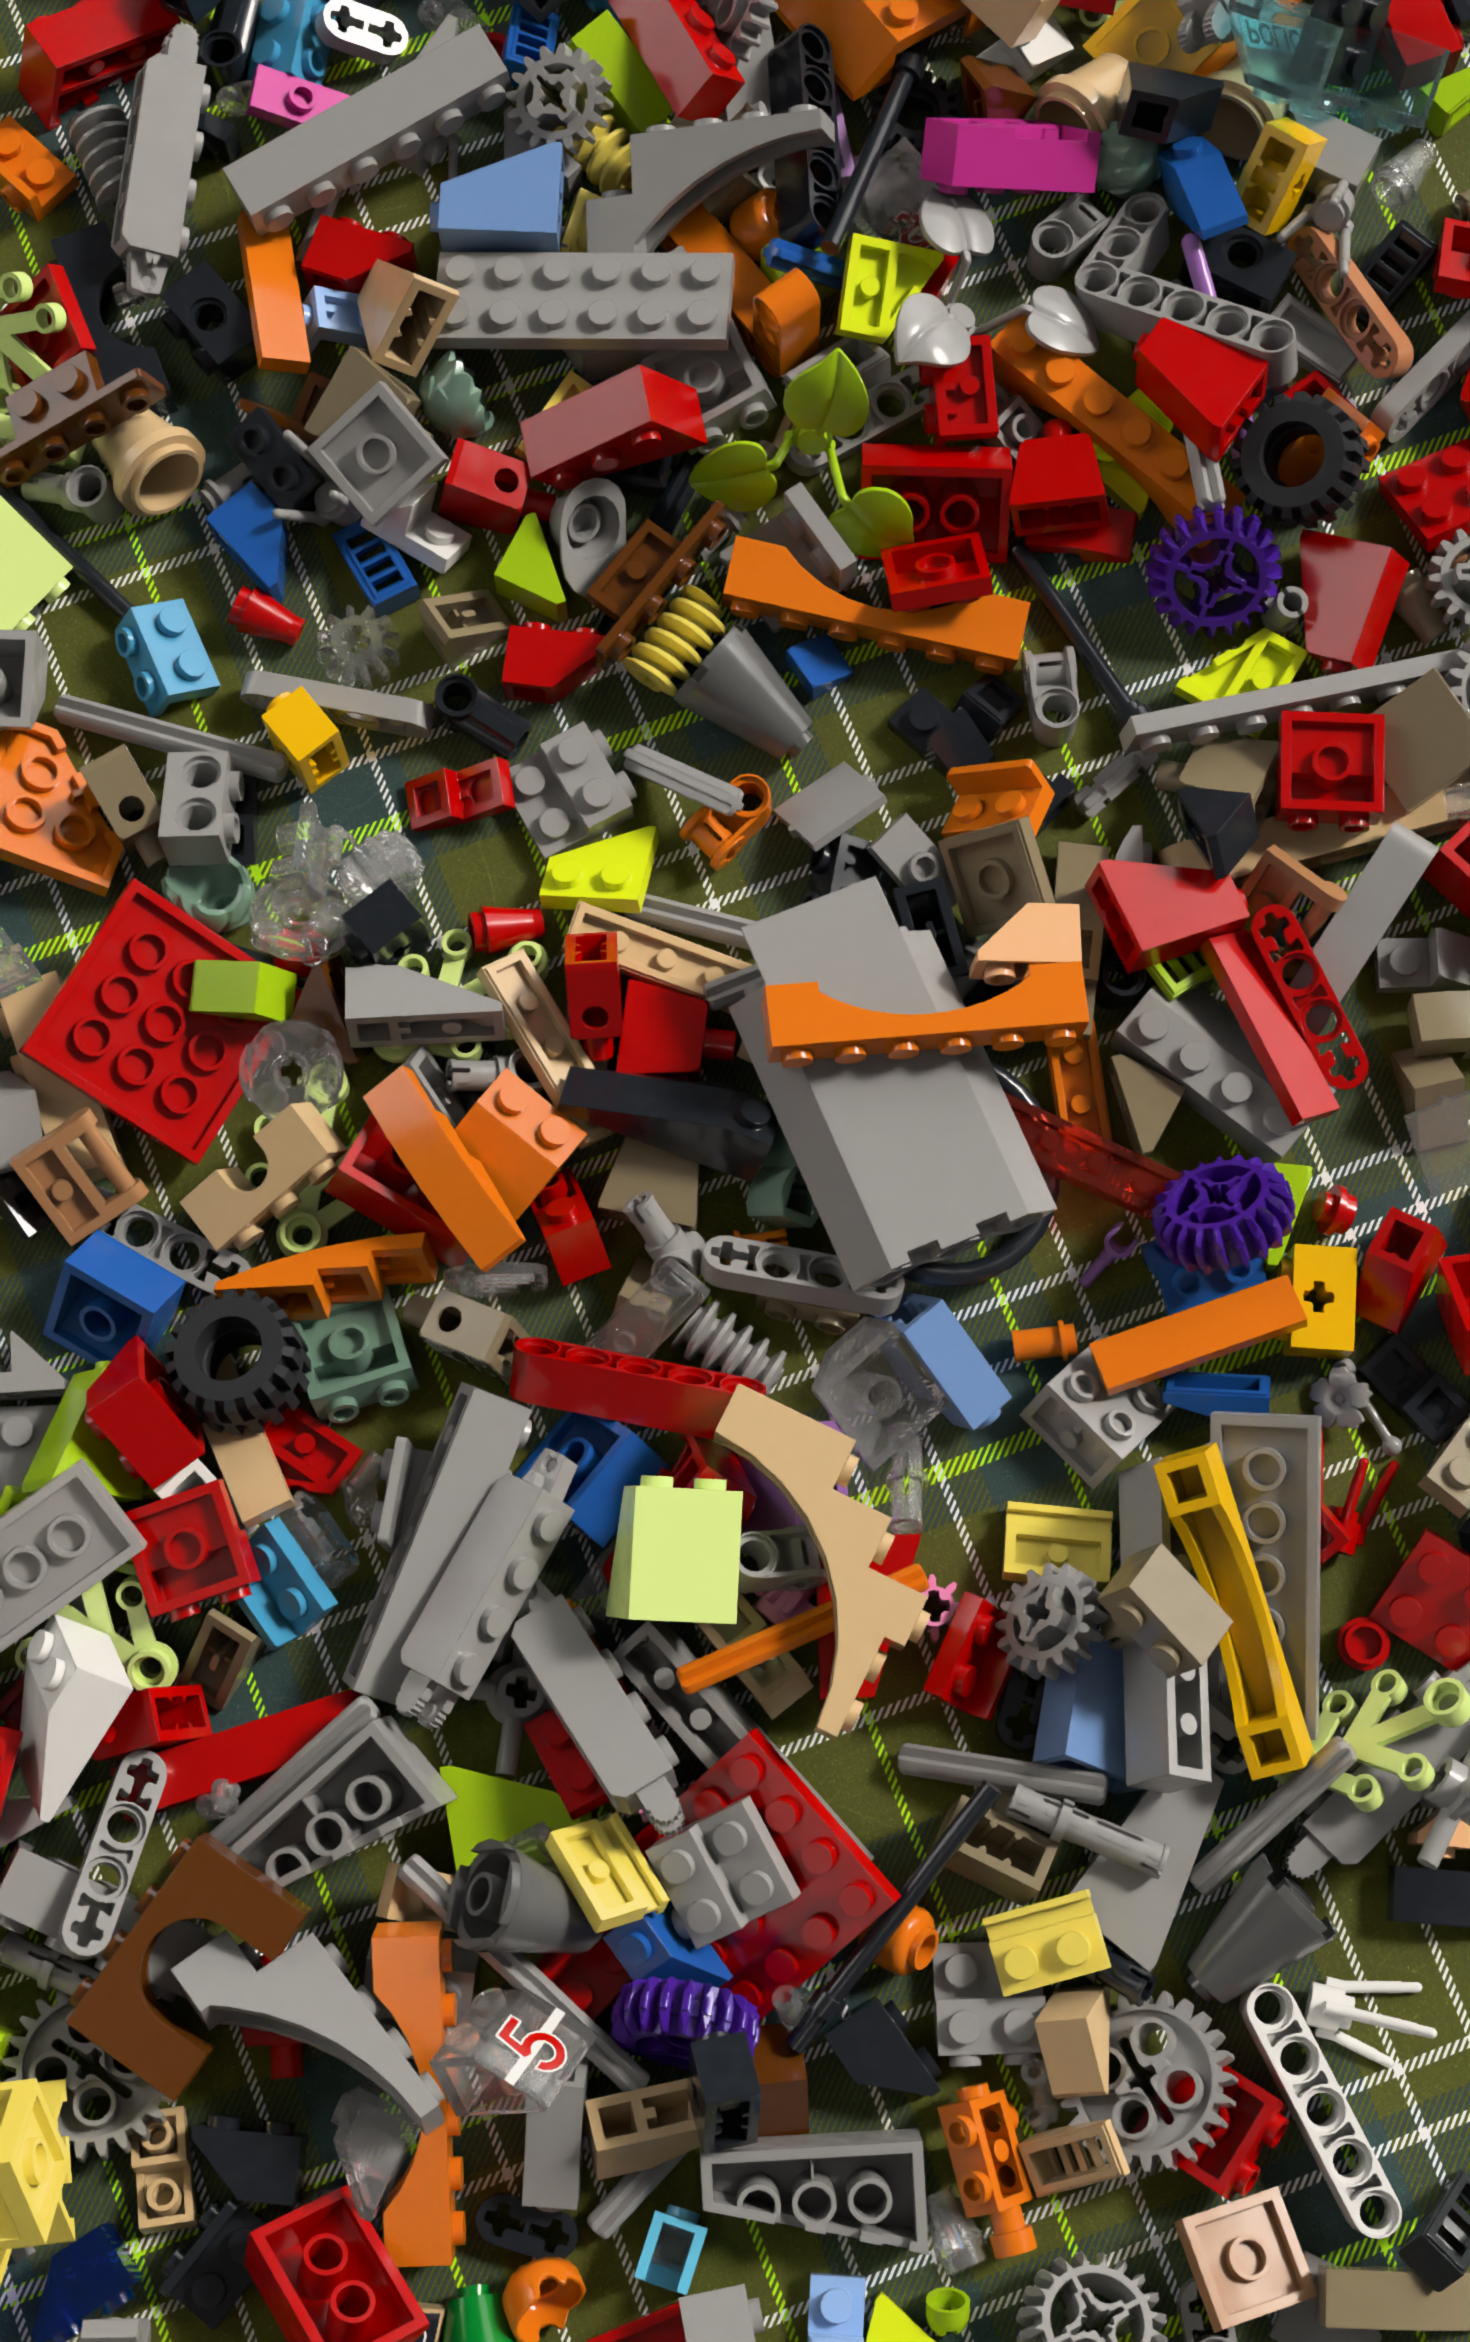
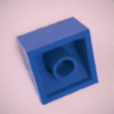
(109, 1298)
(606, 1461)

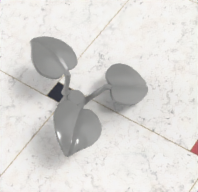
(940, 332)

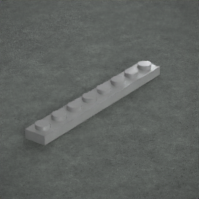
(1255, 709)

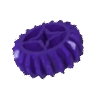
(1247, 586)
(1223, 1214)
(665, 2015)

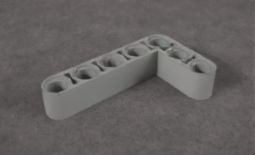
(1128, 301)

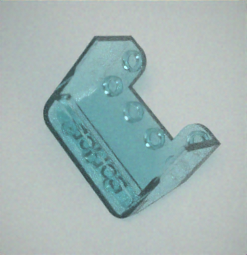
(1291, 53)

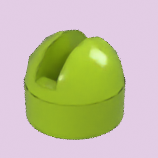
(947, 2310)

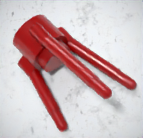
(1347, 1514)

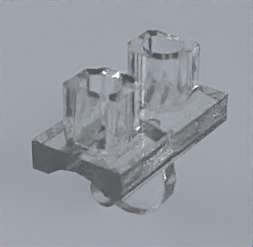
(309, 854)

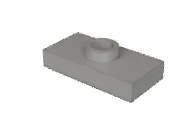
(909, 855)

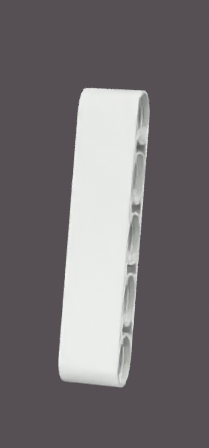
(1338, 2129)

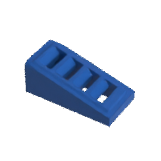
(549, 31)
(391, 597)
(1217, 1392)

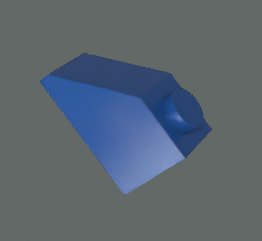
(1201, 187)
(253, 537)
(655, 1949)

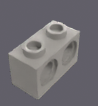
(199, 808)

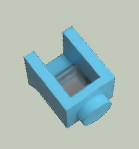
(671, 2250)

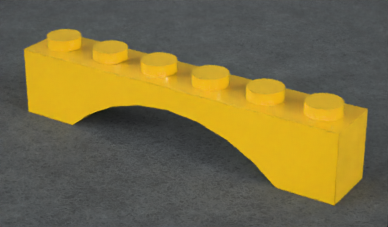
(1254, 1663)

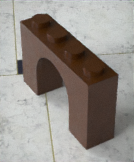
(120, 2005)

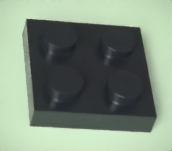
(1362, 27)

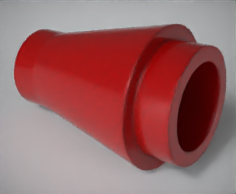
(264, 617)
(503, 927)

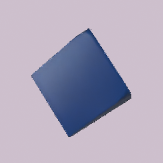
(818, 665)

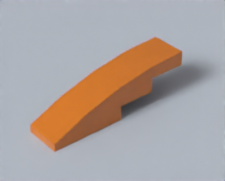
(444, 1169)
(338, 1273)

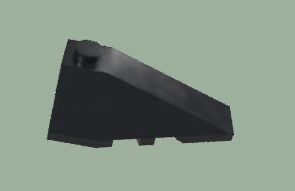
(682, 1116)

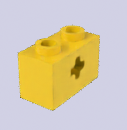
(1278, 173)
(306, 738)
(1333, 1276)

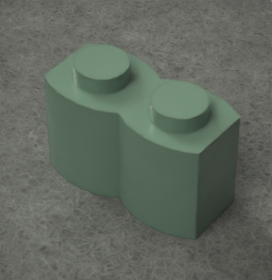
(779, 1191)

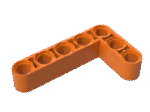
(774, 318)

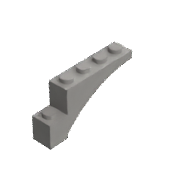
(685, 165)
(310, 2002)

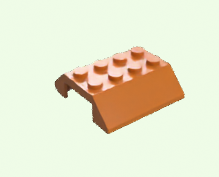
(872, 32)

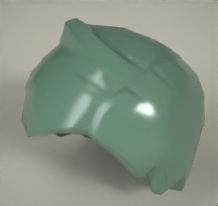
(1126, 163)
(453, 401)
(211, 893)

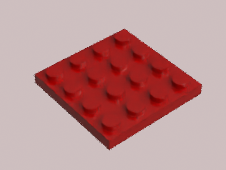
(127, 1029)
(836, 1878)

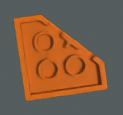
(51, 814)

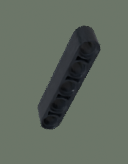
(811, 178)

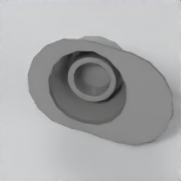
(589, 530)

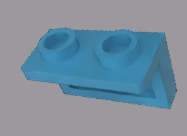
(289, 40)
(165, 655)

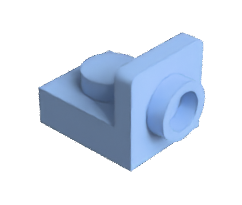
(332, 317)
(836, 2308)

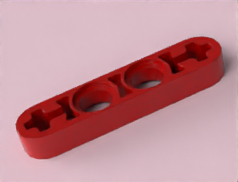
(1315, 994)

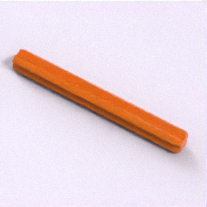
(775, 1640)

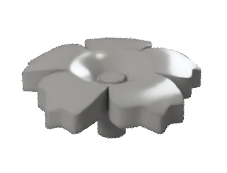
(1340, 1399)

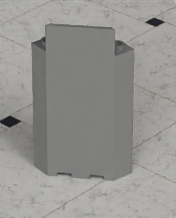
(894, 1151)

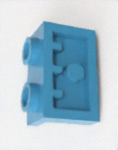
(291, 1592)

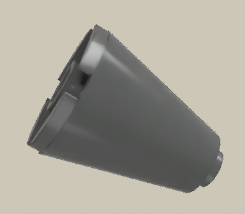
(747, 697)
(515, 1906)
(1257, 1934)

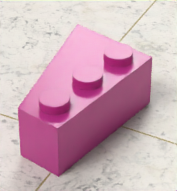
(1009, 155)

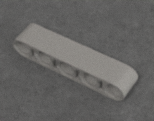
(1366, 914)

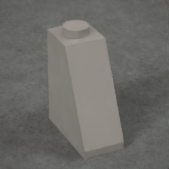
(556, 2147)

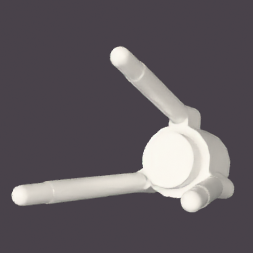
(1332, 2009)

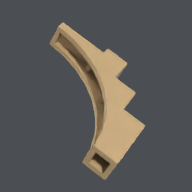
(868, 1607)

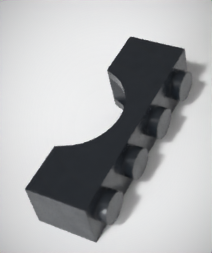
(92, 273)

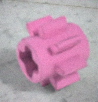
(943, 1597)
(782, 1604)

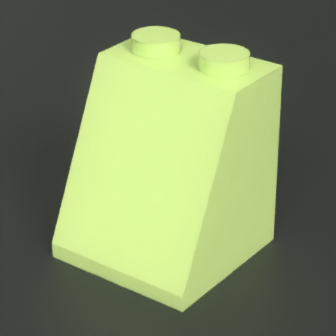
(27, 570)
(677, 1552)

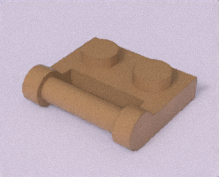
(1282, 881)
(64, 1186)

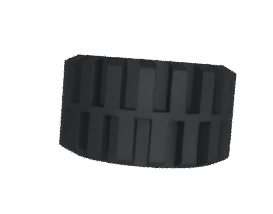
(1271, 435)
(215, 1333)

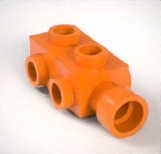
(983, 2163)

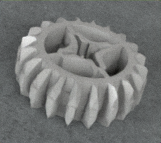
(1075, 2286)

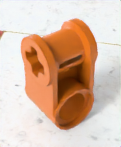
(725, 836)

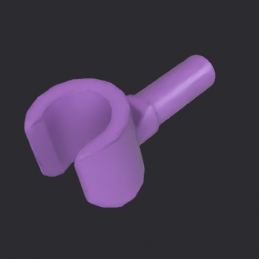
(1107, 1255)

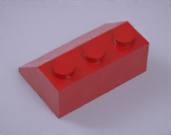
(947, 489)
(383, 1189)
(332, 2276)

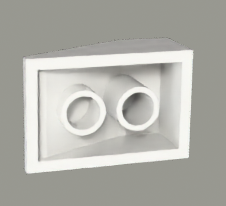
(67, 1706)

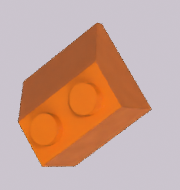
(518, 1139)

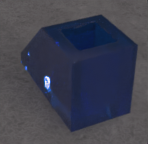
(83, 2278)

